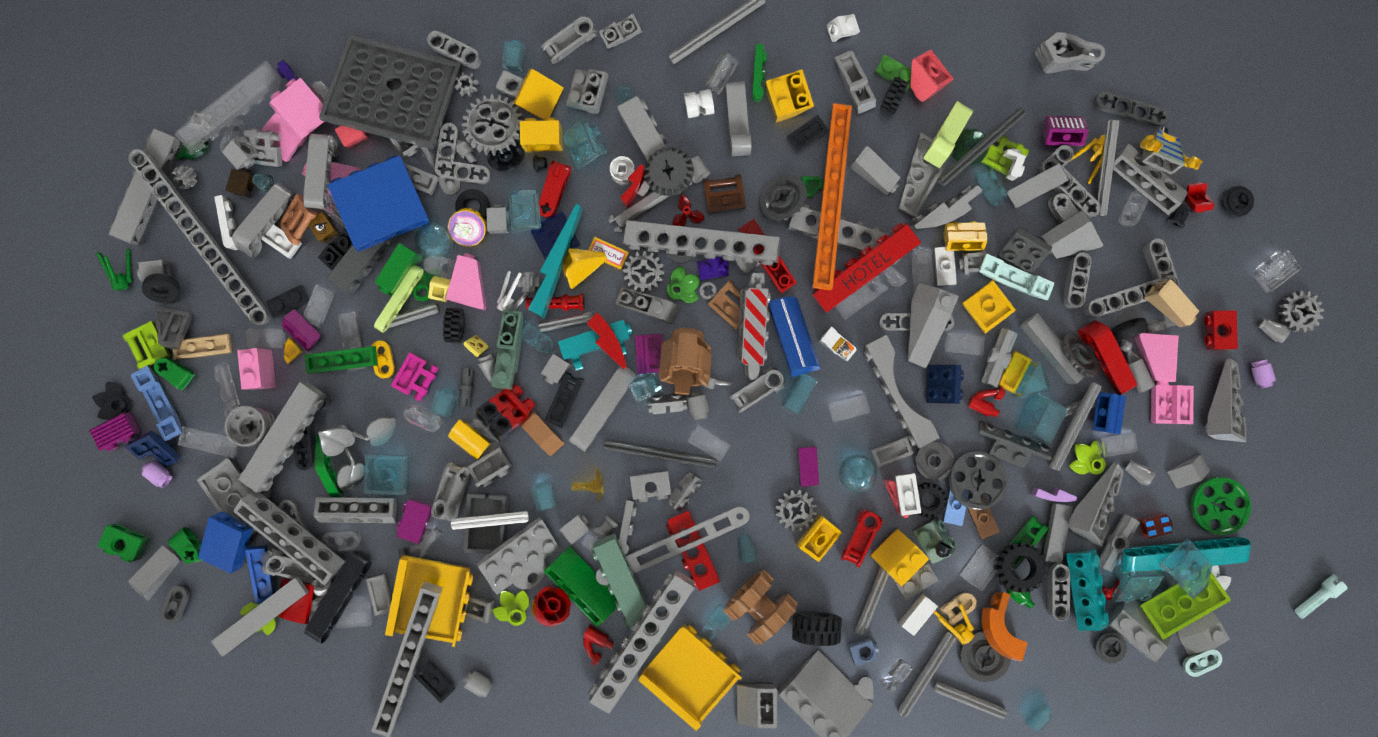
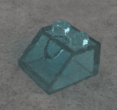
(1188, 568)

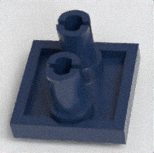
(944, 384)

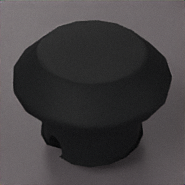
(539, 162)

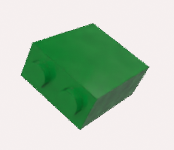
(396, 269)

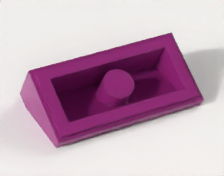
(300, 330)
(808, 466)

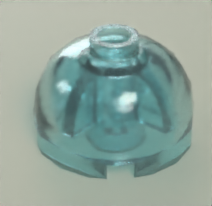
(434, 240)
(857, 473)

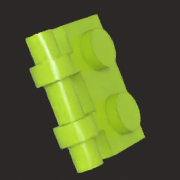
(995, 154)

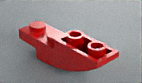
(778, 272)

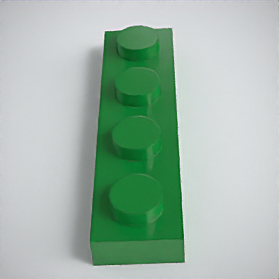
(341, 360)

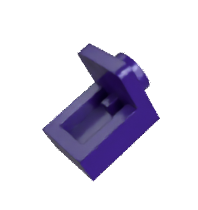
(713, 268)

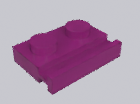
(648, 352)

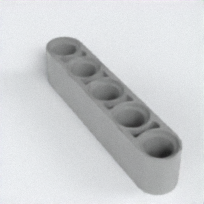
(602, 408)

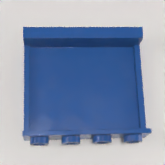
(378, 203)

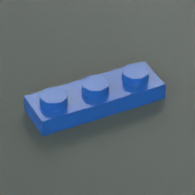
(261, 583)

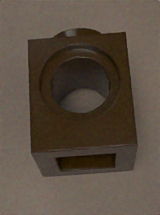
(240, 182)

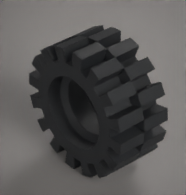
(894, 95)
(453, 325)
(941, 501)

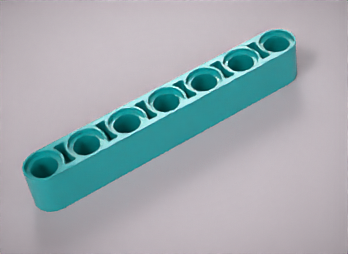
(1216, 551)

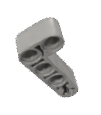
(738, 119)
(318, 170)
(1072, 184)
(260, 220)

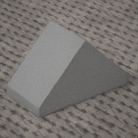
(1189, 472)
(479, 608)

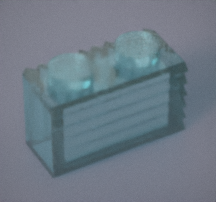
(799, 393)

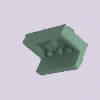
(930, 534)

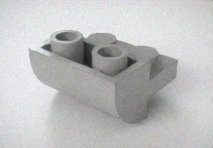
(587, 90)

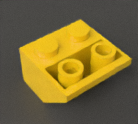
(788, 95)

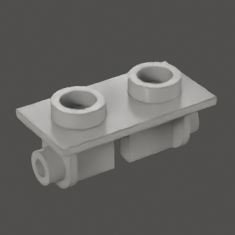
(658, 403)
(680, 499)

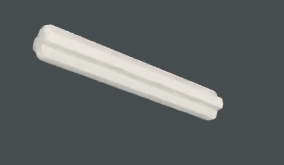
(490, 520)

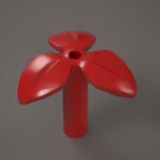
(684, 205)

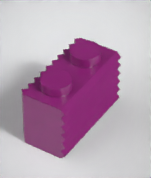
(115, 431)

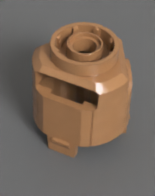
(685, 360)

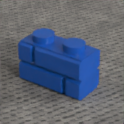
(1109, 413)

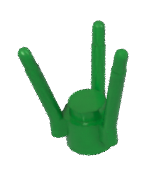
(117, 281)

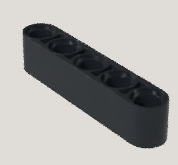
(338, 597)

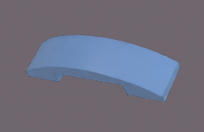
(159, 402)

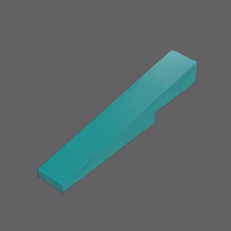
(554, 263)

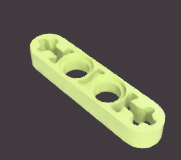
(398, 298)

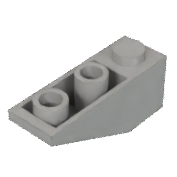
(647, 304)

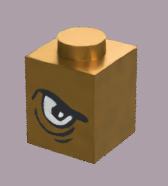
(323, 227)

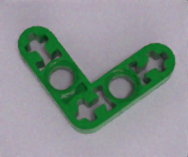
(326, 472)

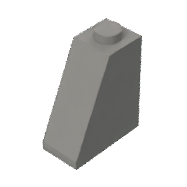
(876, 171)
(1073, 236)
(154, 572)

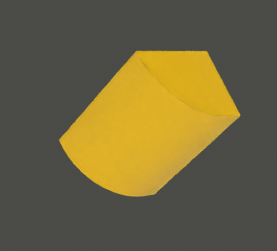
(469, 439)

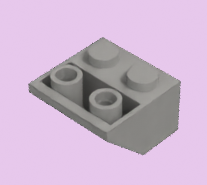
(757, 705)

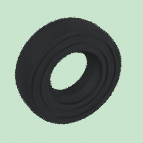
(475, 194)
(160, 280)
(1130, 328)

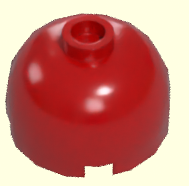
(551, 606)

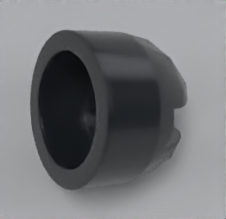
(943, 549)

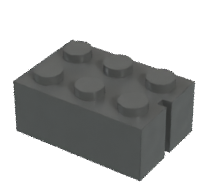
(486, 538)

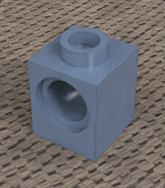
(855, 647)

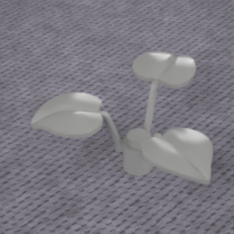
(337, 439)

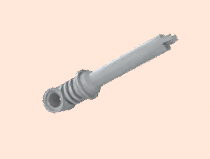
(653, 198)

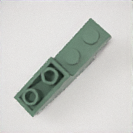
(508, 349)

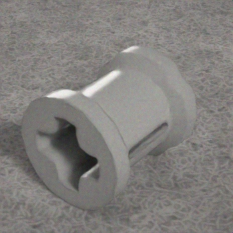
(606, 527)

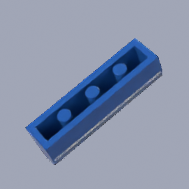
(794, 336)

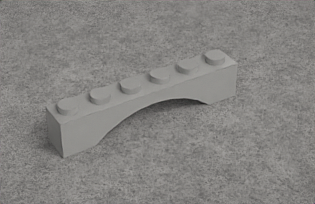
(882, 356)

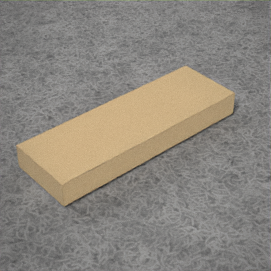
(204, 347)

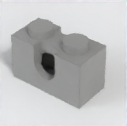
(639, 482)

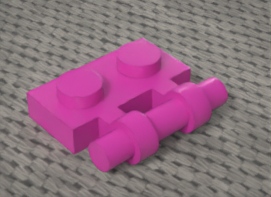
(409, 374)

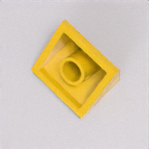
(818, 538)

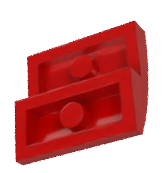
(635, 180)
(300, 610)

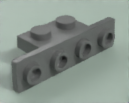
(1012, 447)

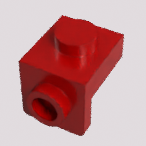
(1197, 197)

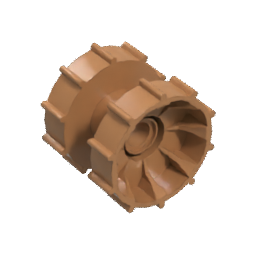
(768, 614)

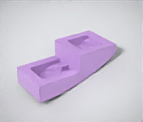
(1057, 495)

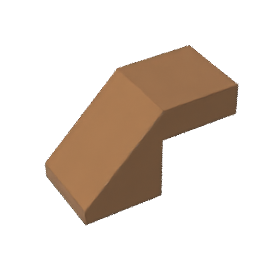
(542, 434)

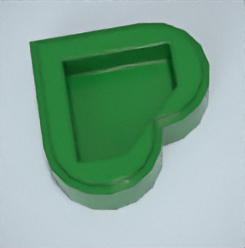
(813, 184)

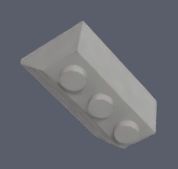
(1135, 627)

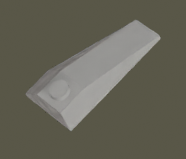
(1225, 413)
(1092, 513)
(1203, 633)

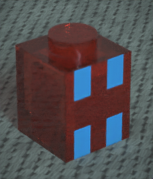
(1155, 525)

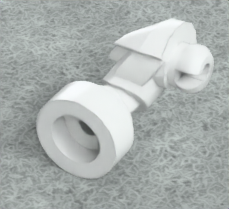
(319, 590)

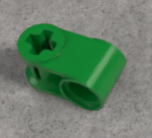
(177, 374)
(185, 545)

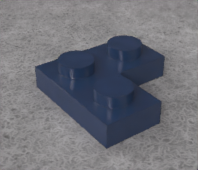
(152, 444)

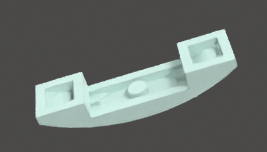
(1016, 278)

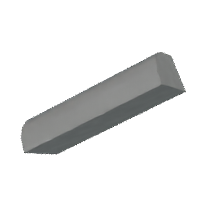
(1050, 347)

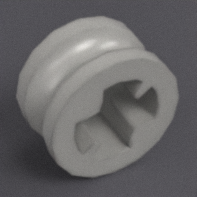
(714, 290)

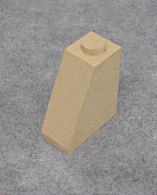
(1172, 303)

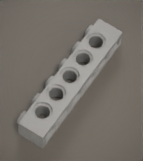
(857, 228)
(289, 536)

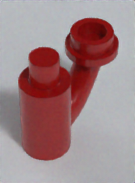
(978, 404)
(598, 638)

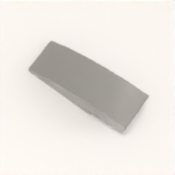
(855, 82)

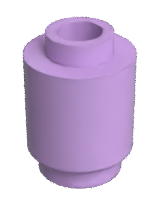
(1263, 373)
(156, 474)

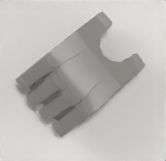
(1051, 57)

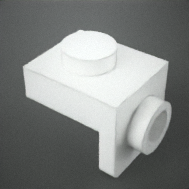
(842, 27)
(1016, 168)

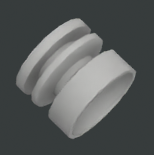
(240, 425)

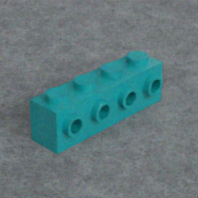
(1087, 590)

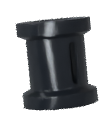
(1175, 221)

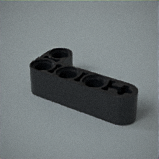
(309, 433)

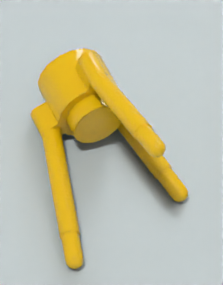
(1098, 149)
(961, 631)

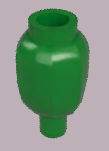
(1021, 598)

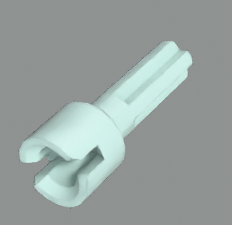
(1327, 590)

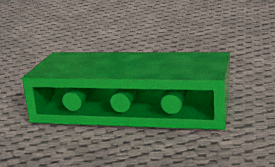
(581, 586)

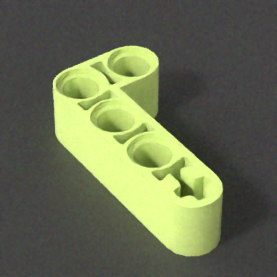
(948, 134)

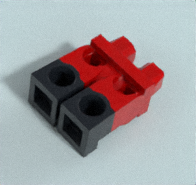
(504, 412)

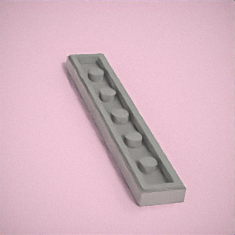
(260, 616)

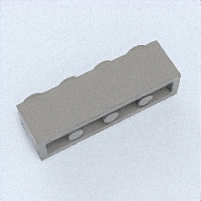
(642, 127)

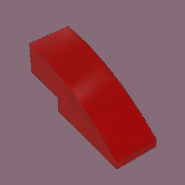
(607, 340)

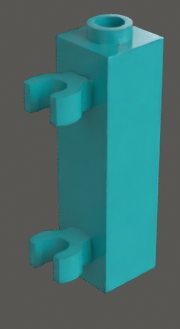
(585, 343)

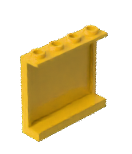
(449, 611)
(689, 676)

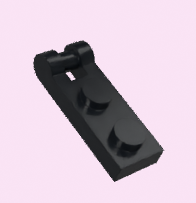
(563, 400)

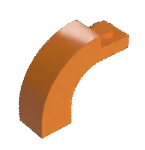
(996, 631)

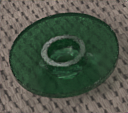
(968, 135)

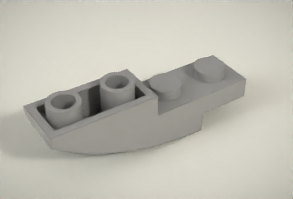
(944, 213)

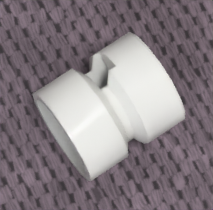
(699, 103)
(621, 169)

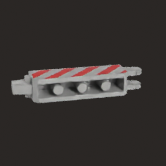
(752, 325)

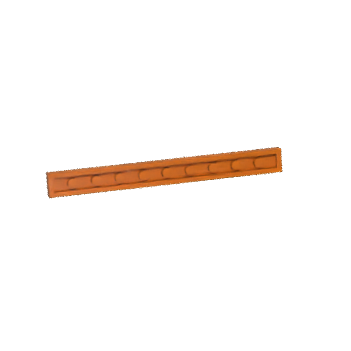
(832, 197)

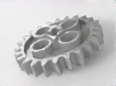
(497, 109)

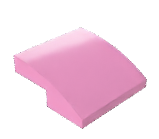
(288, 142)
(1172, 404)

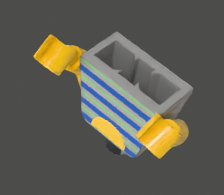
(1166, 153)

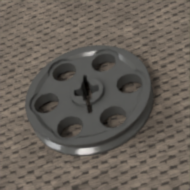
(984, 475)

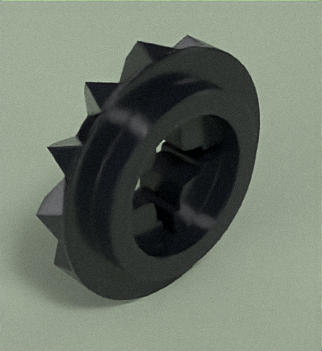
(1245, 197)

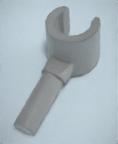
(712, 382)

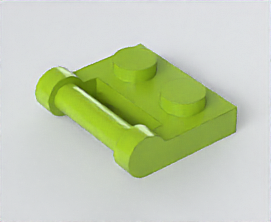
(148, 338)

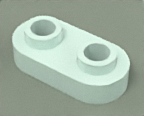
(1201, 664)

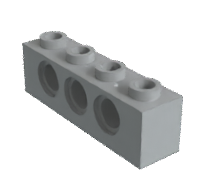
(1149, 180)
(355, 510)

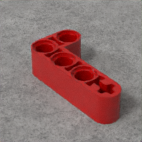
(1109, 356)

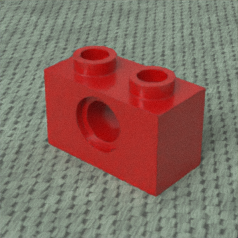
(1228, 322)

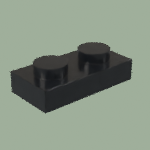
(807, 133)
(287, 301)
(434, 682)

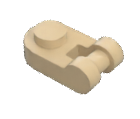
(968, 602)

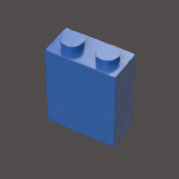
(225, 542)

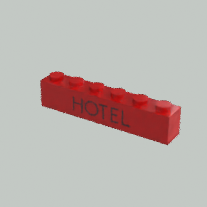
(868, 265)

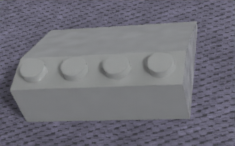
(824, 697)

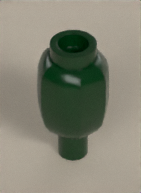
(185, 153)

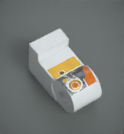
(837, 344)

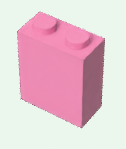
(298, 108)
(256, 369)

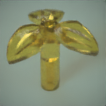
(593, 486)

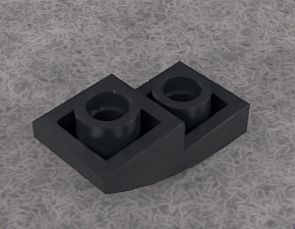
(336, 250)

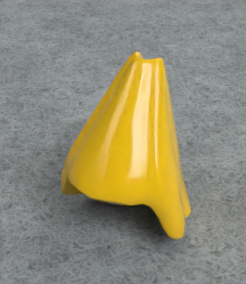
(581, 264)

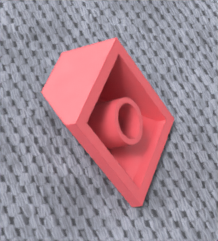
(928, 76)

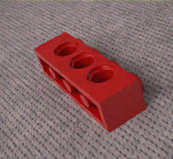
(709, 576)

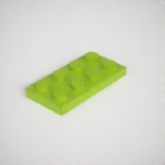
(1175, 609)

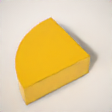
(291, 350)

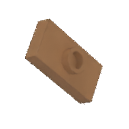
(984, 521)

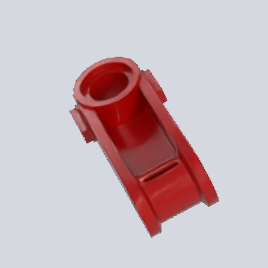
(553, 188)
(861, 538)

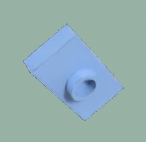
(955, 511)

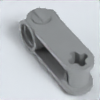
(569, 39)
(758, 389)
(450, 492)
(284, 566)

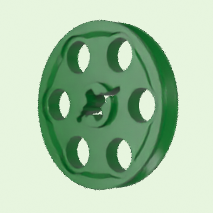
(1215, 512)

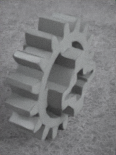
(644, 263)
(1307, 306)
(788, 505)

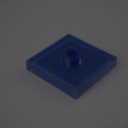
(549, 233)

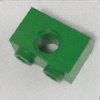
(134, 542)

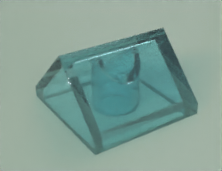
(523, 211)
(1033, 382)
(1041, 418)

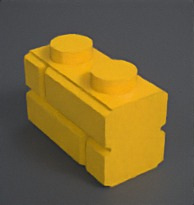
(965, 236)

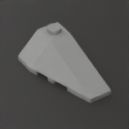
(929, 317)

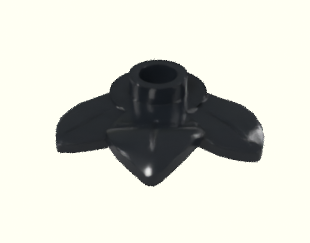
(109, 401)

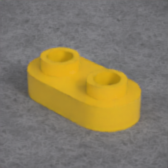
(384, 359)

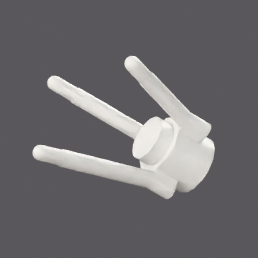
(506, 302)

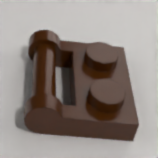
(724, 200)

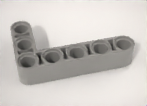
(1138, 291)

